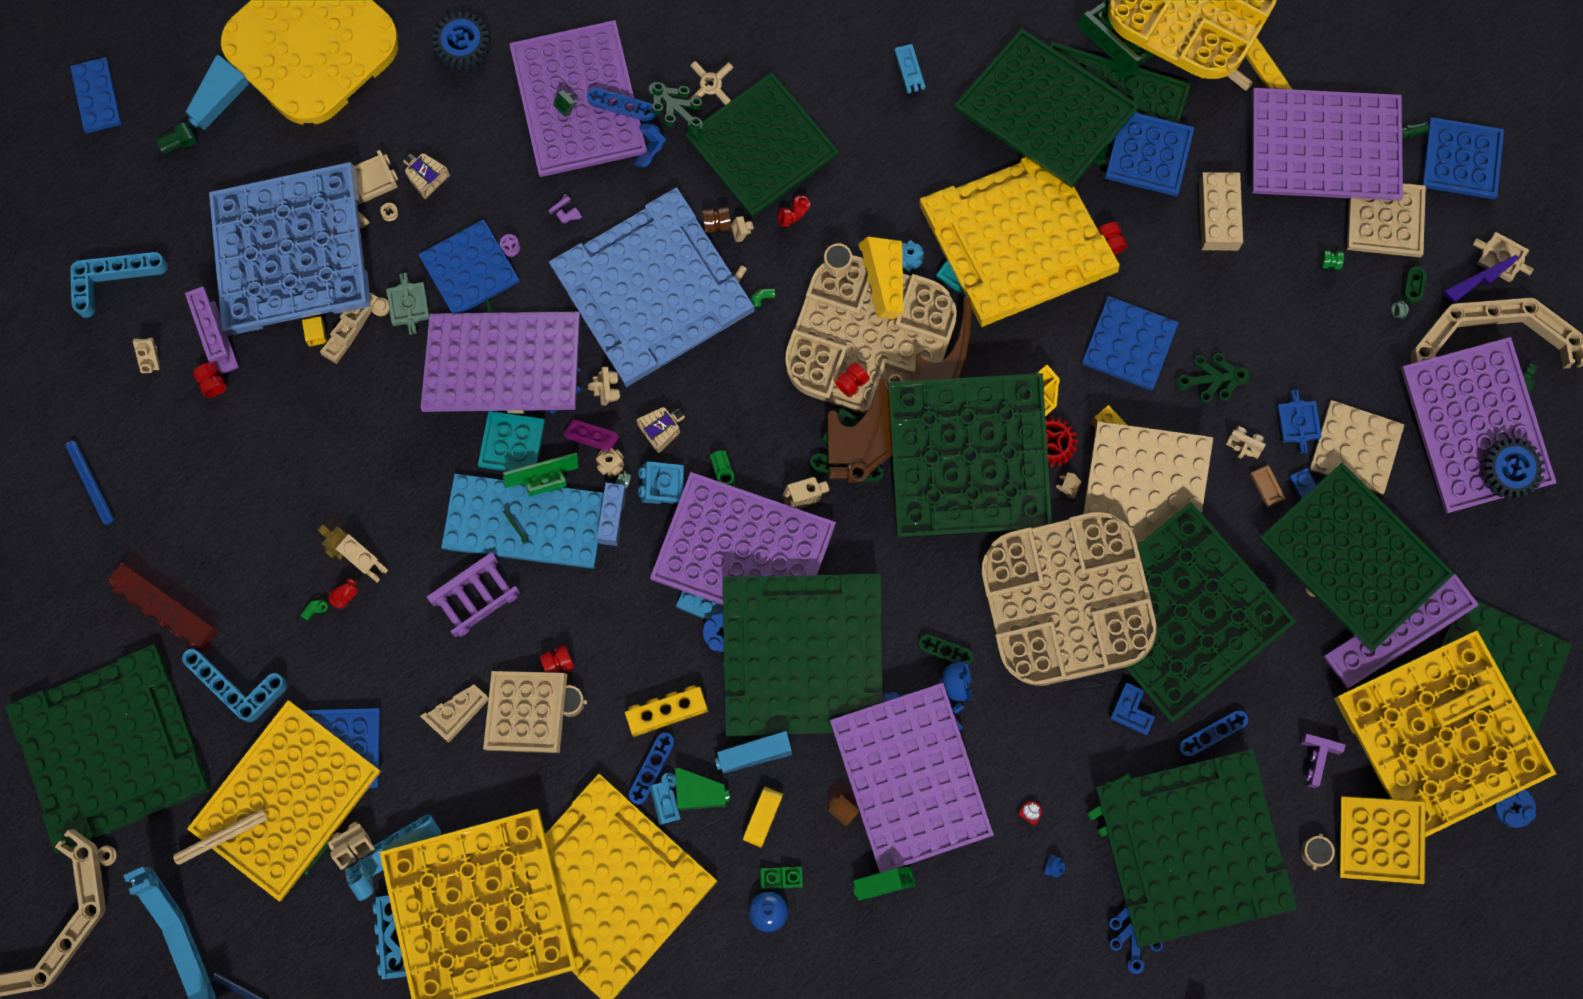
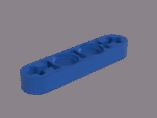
(619, 108)
(1213, 734)
(653, 769)

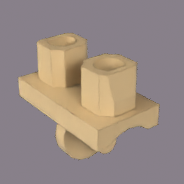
(146, 355)
(601, 386)
(1245, 444)

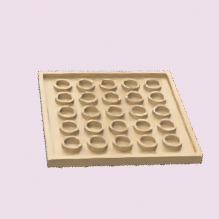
(1146, 474)

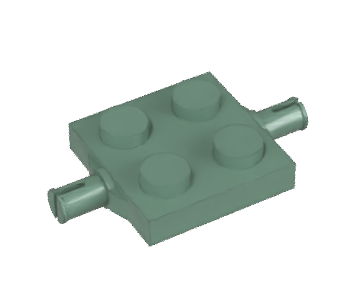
(408, 303)

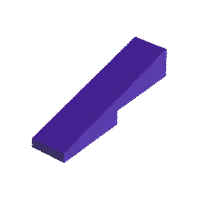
(1487, 277)

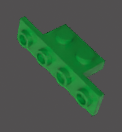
(543, 475)

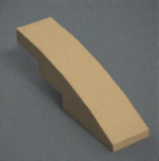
(346, 331)

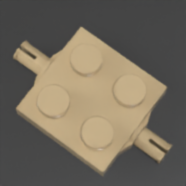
(1500, 249)

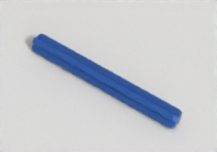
(89, 482)

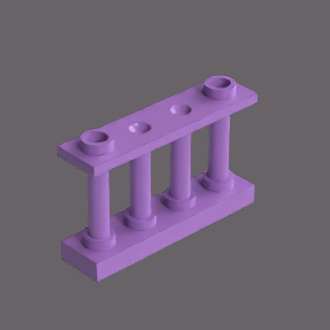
(210, 330)
(457, 585)

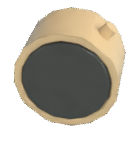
(838, 259)
(574, 701)
(1317, 851)

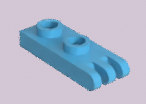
(909, 68)

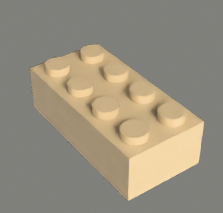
(1220, 211)

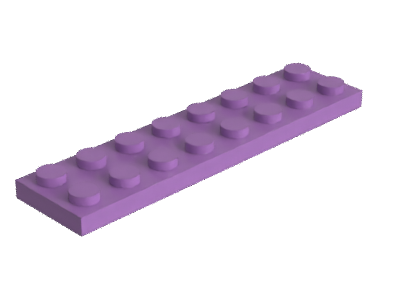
(1355, 662)

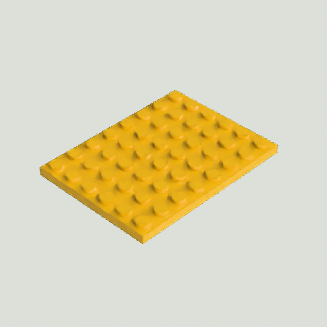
(305, 787)

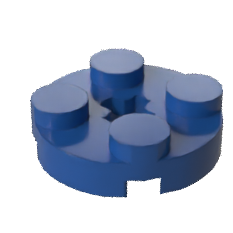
(711, 634)
(1526, 810)

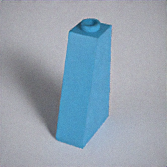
(215, 93)
(754, 753)

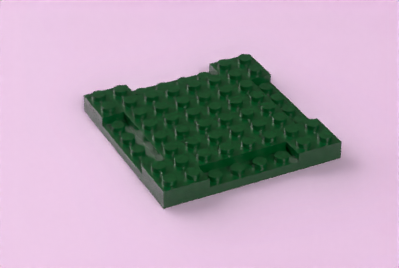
(969, 454)
(1206, 612)
(800, 651)
(108, 748)
(1195, 848)

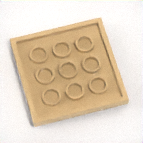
(1388, 224)
(1360, 442)
(525, 712)

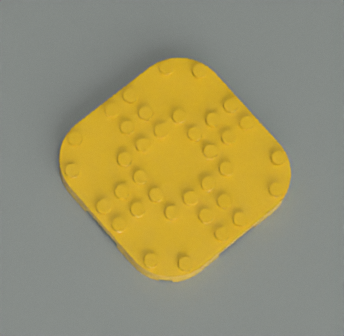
(1195, 35)
(309, 52)

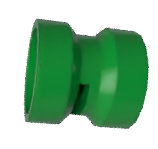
(1331, 259)

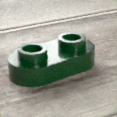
(1414, 286)

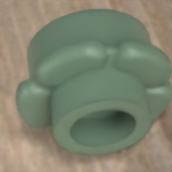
(1399, 309)
(623, 479)

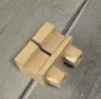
(349, 845)

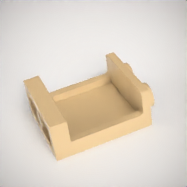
(374, 177)

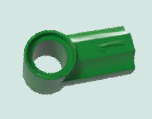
(722, 467)

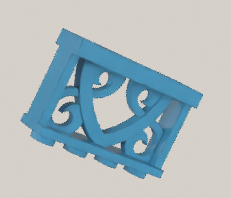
(385, 940)

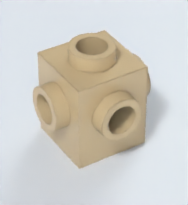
(610, 468)

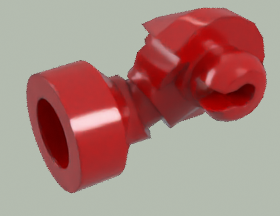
(800, 206)
(342, 595)

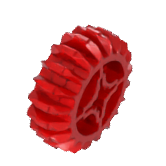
(1056, 447)

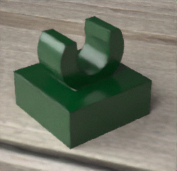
(564, 103)

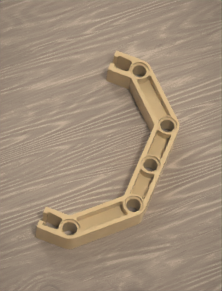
(1505, 311)
(89, 891)

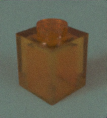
(842, 810)

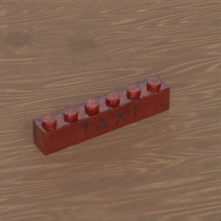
(162, 606)

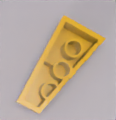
(885, 275)

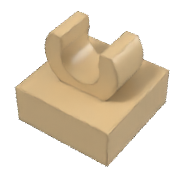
(741, 228)
(1070, 485)

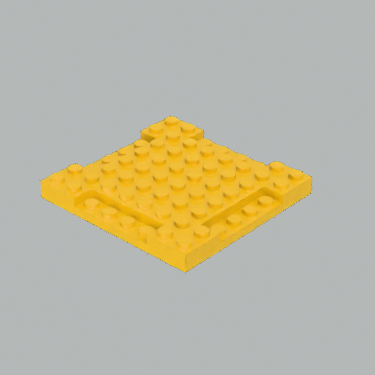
(1017, 240)
(1452, 766)
(619, 886)
(478, 909)

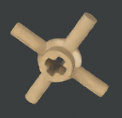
(715, 78)

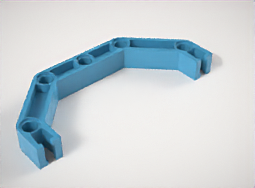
(175, 930)

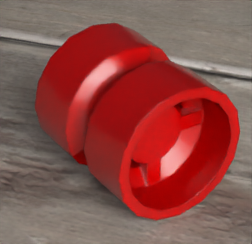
(1112, 235)
(210, 379)
(852, 379)
(557, 661)

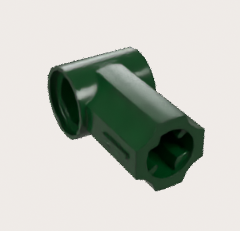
(180, 137)

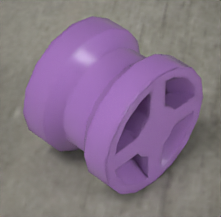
(509, 241)

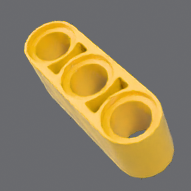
(763, 817)

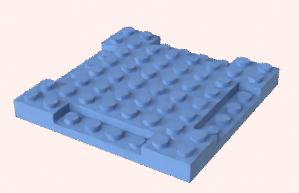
(288, 248)
(651, 287)

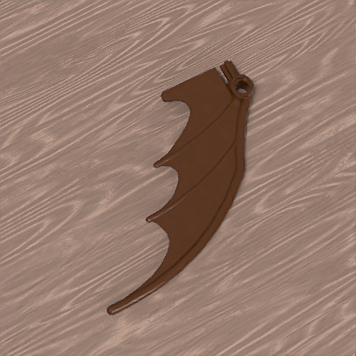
(870, 441)

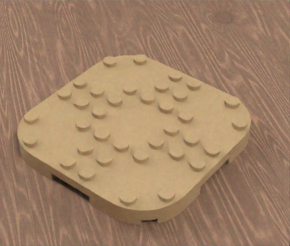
(842, 328)
(1069, 599)

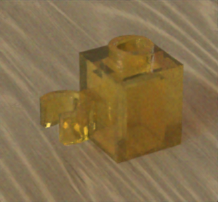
(332, 540)

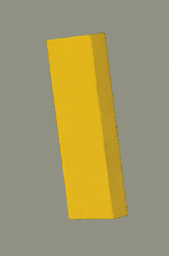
(1462, 706)

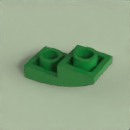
(780, 877)

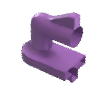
(564, 217)

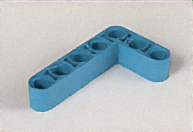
(109, 273)
(230, 689)
(360, 872)

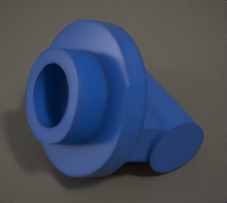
(1054, 866)

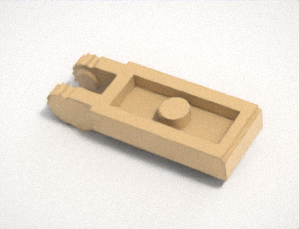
(359, 556)

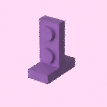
(1318, 756)

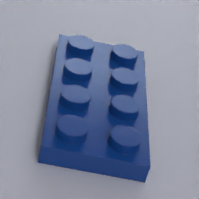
(96, 95)

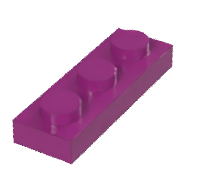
(591, 435)

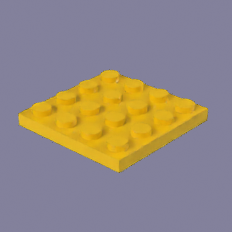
(1383, 839)

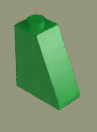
(698, 791)
(884, 883)

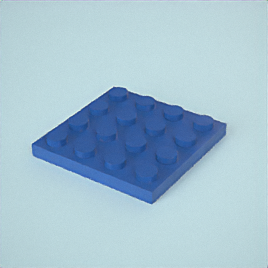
(1150, 154)
(1463, 158)
(469, 268)
(1130, 343)
(355, 728)

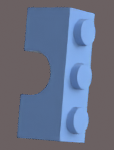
(610, 515)

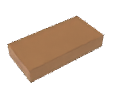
(1267, 486)

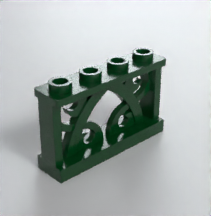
(1101, 33)

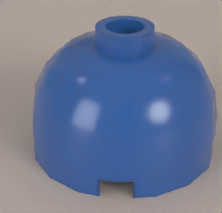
(956, 681)
(768, 912)

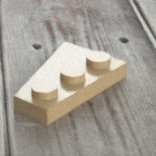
(456, 713)

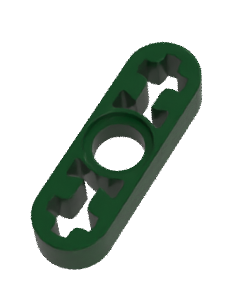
(929, 651)

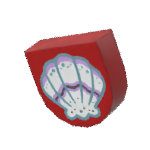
(1031, 812)

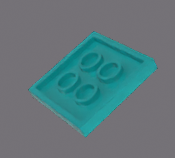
(510, 441)

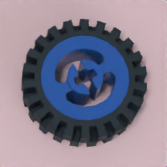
(453, 31)
(1527, 468)

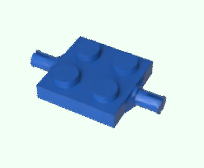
(1299, 421)

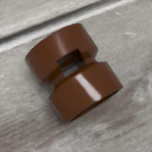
(716, 219)

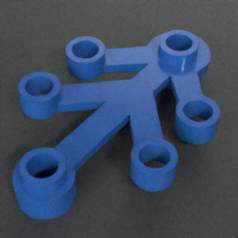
(1135, 951)

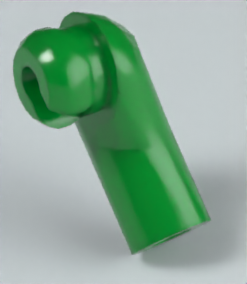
(760, 295)
(316, 606)

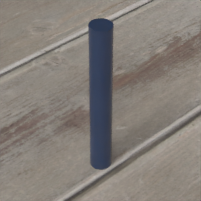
(235, 987)

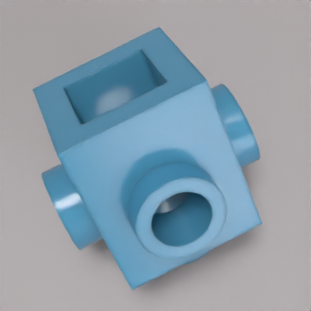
(914, 260)

